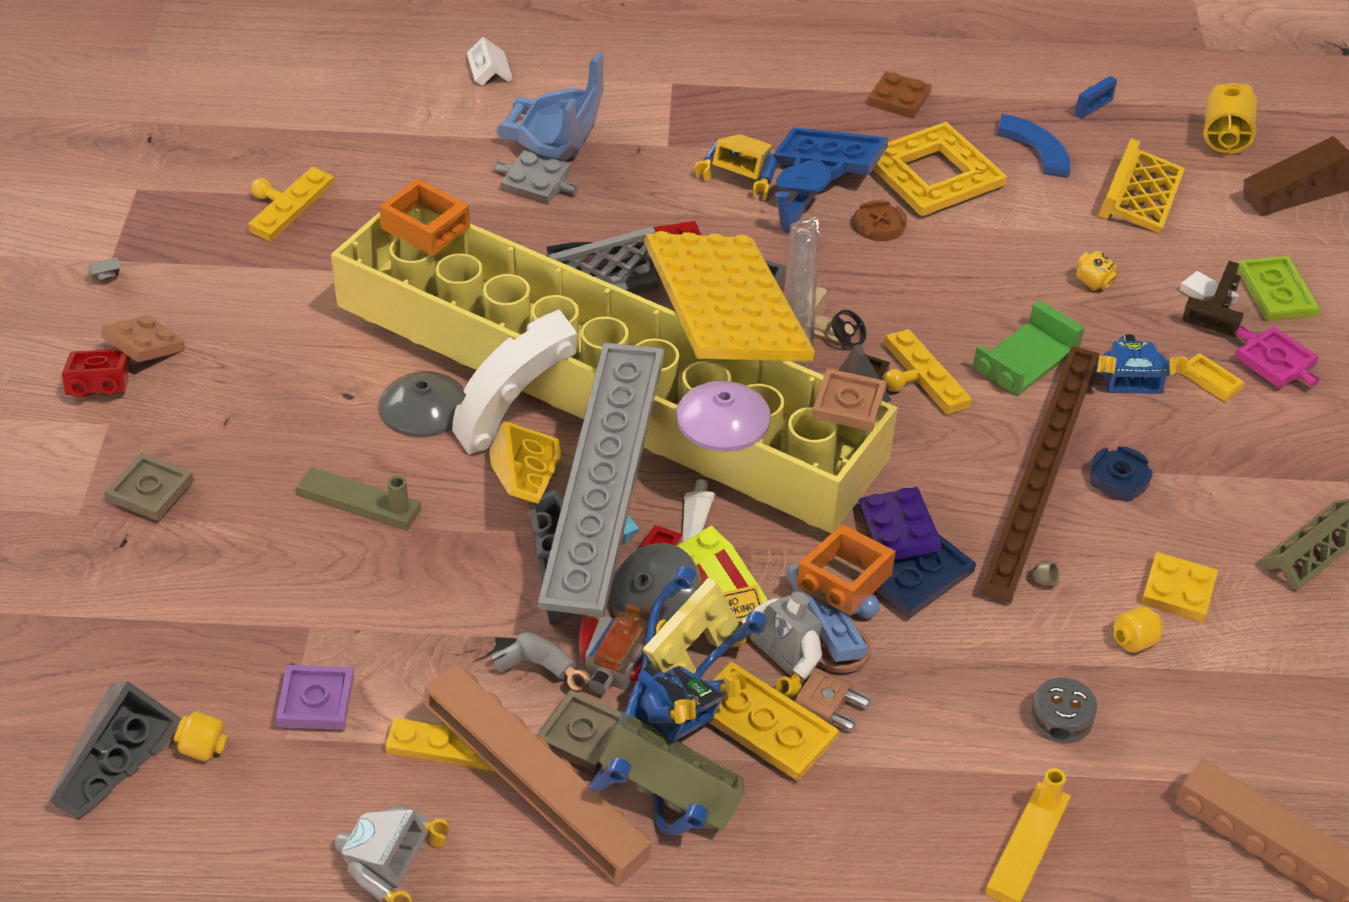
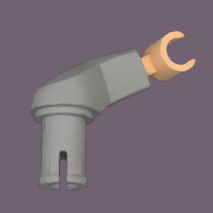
(539, 651)

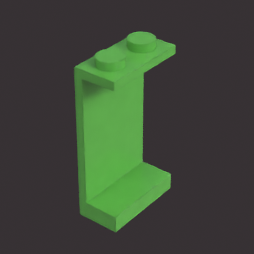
(1030, 350)

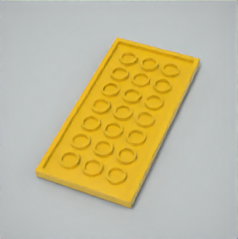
(727, 298)

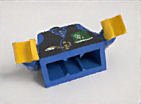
(683, 701)

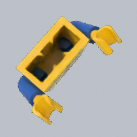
(744, 157)

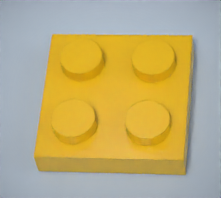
(1179, 587)

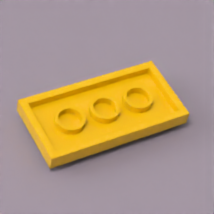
(773, 725)

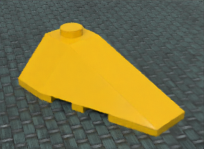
(524, 460)

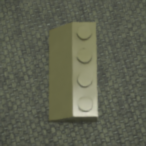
(674, 771)

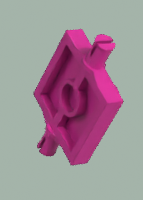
(1276, 357)

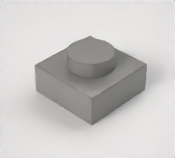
(105, 269)

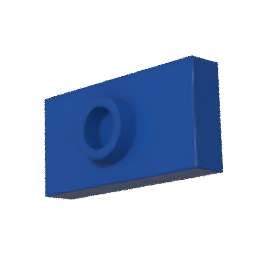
(1095, 97)

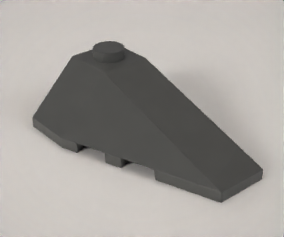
(116, 741)

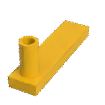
(1030, 839)

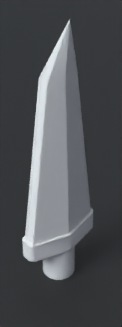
(696, 509)

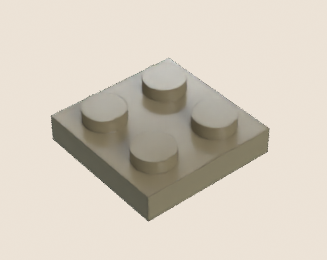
(149, 486)
(580, 730)

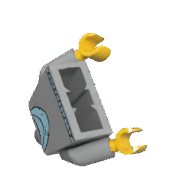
(385, 847)

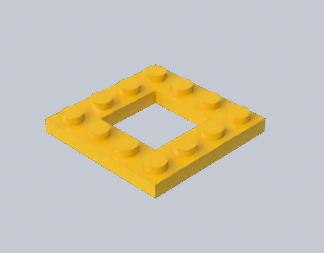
(977, 177)

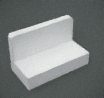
(487, 60)

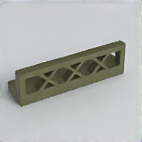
(1302, 542)

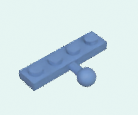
(837, 628)

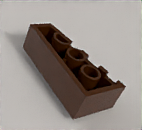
(1300, 178)

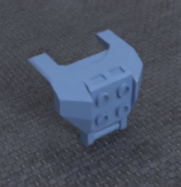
(559, 120)

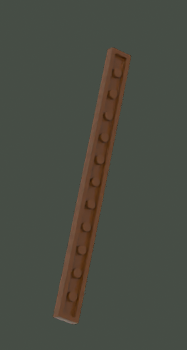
(1039, 476)

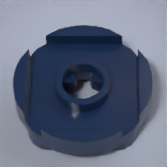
(1124, 486)

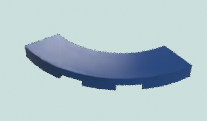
(1048, 147)

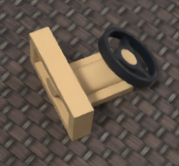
(836, 330)

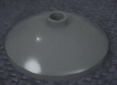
(421, 403)
(658, 564)

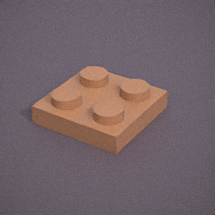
(142, 338)
(849, 399)

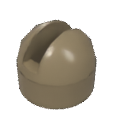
(1046, 573)

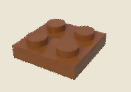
(899, 94)

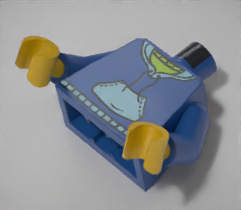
(1137, 367)

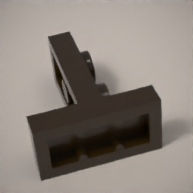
(1217, 313)

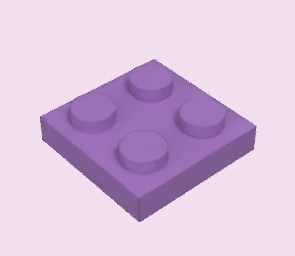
(315, 697)

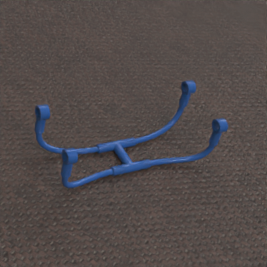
(619, 768)

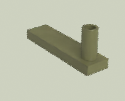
(383, 506)

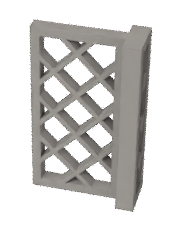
(630, 278)

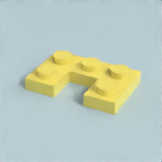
(703, 612)

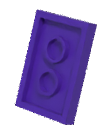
(900, 522)

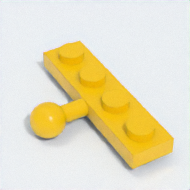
(289, 204)
(924, 369)
(431, 743)

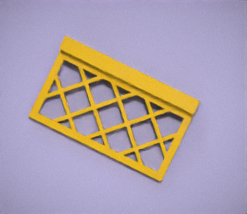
(1125, 180)

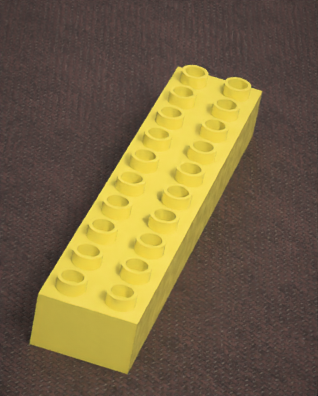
(491, 289)

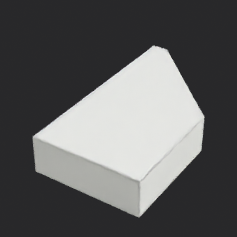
(1203, 288)

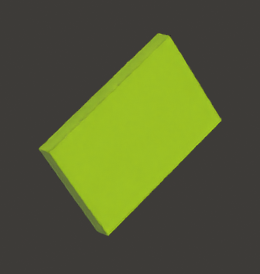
(1277, 288)

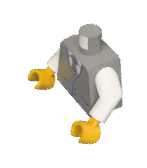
(789, 639)

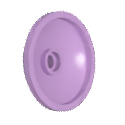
(723, 416)

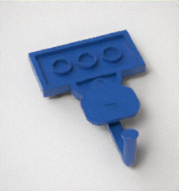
(815, 161)

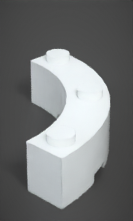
(506, 375)

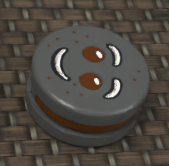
(1064, 710)

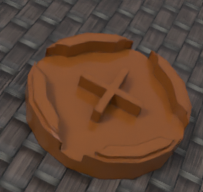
(880, 221)

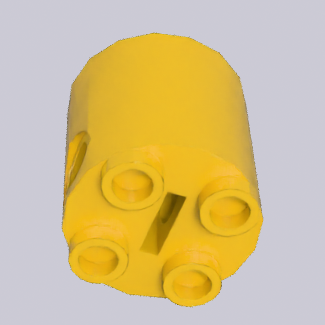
(1230, 118)

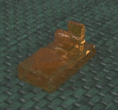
(622, 640)

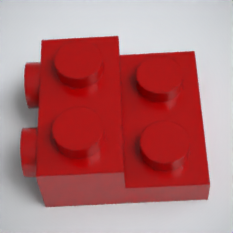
(96, 372)

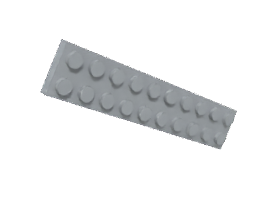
(602, 481)

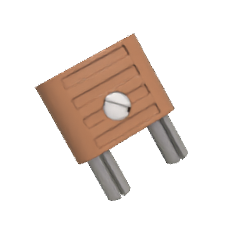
(827, 695)

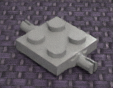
(536, 177)

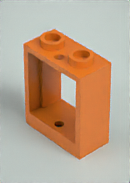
(430, 238)
(856, 549)

